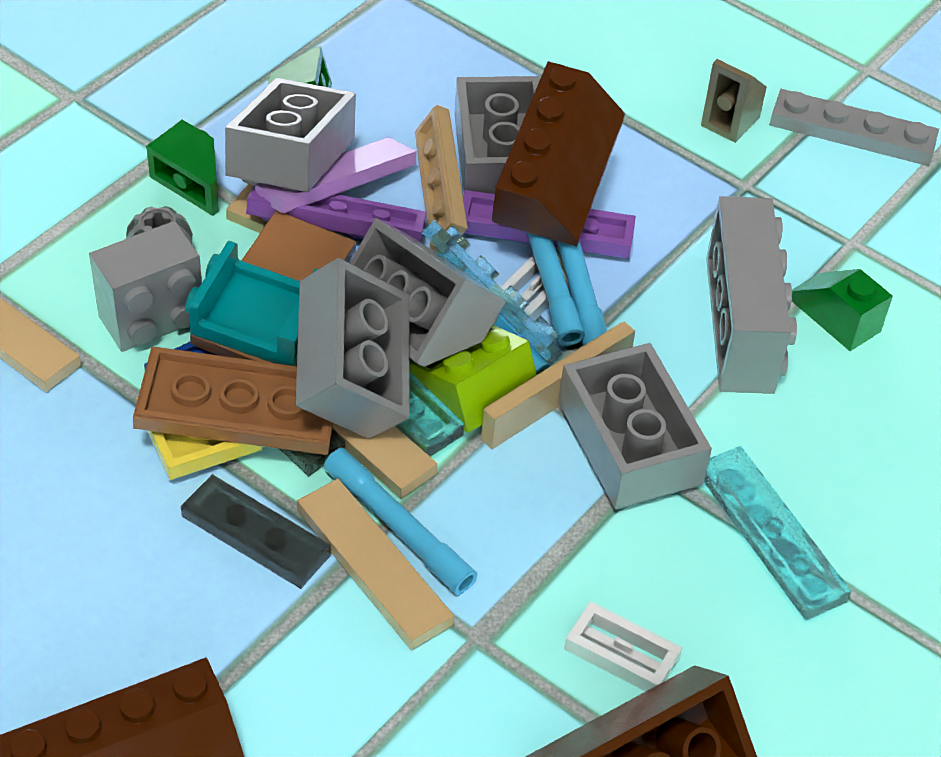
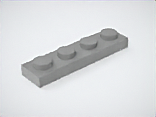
(854, 127)

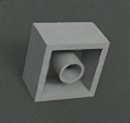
(145, 284)

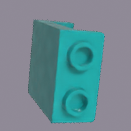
(246, 308)

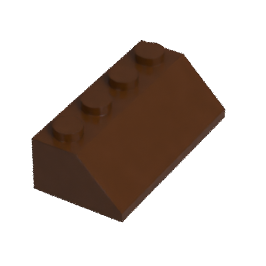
(558, 156)
(159, 717)
(678, 718)

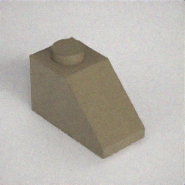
(732, 101)

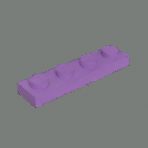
(346, 214)
(603, 233)

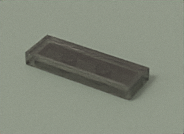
(256, 531)

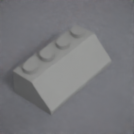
(445, 303)

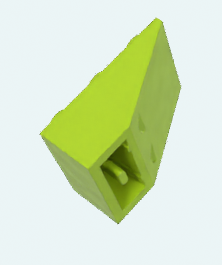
(478, 374)

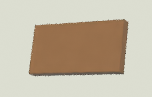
(292, 250)
(227, 402)

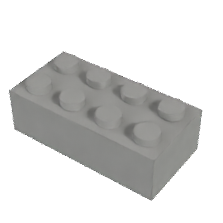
(749, 295)

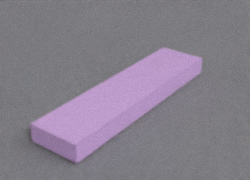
(347, 172)

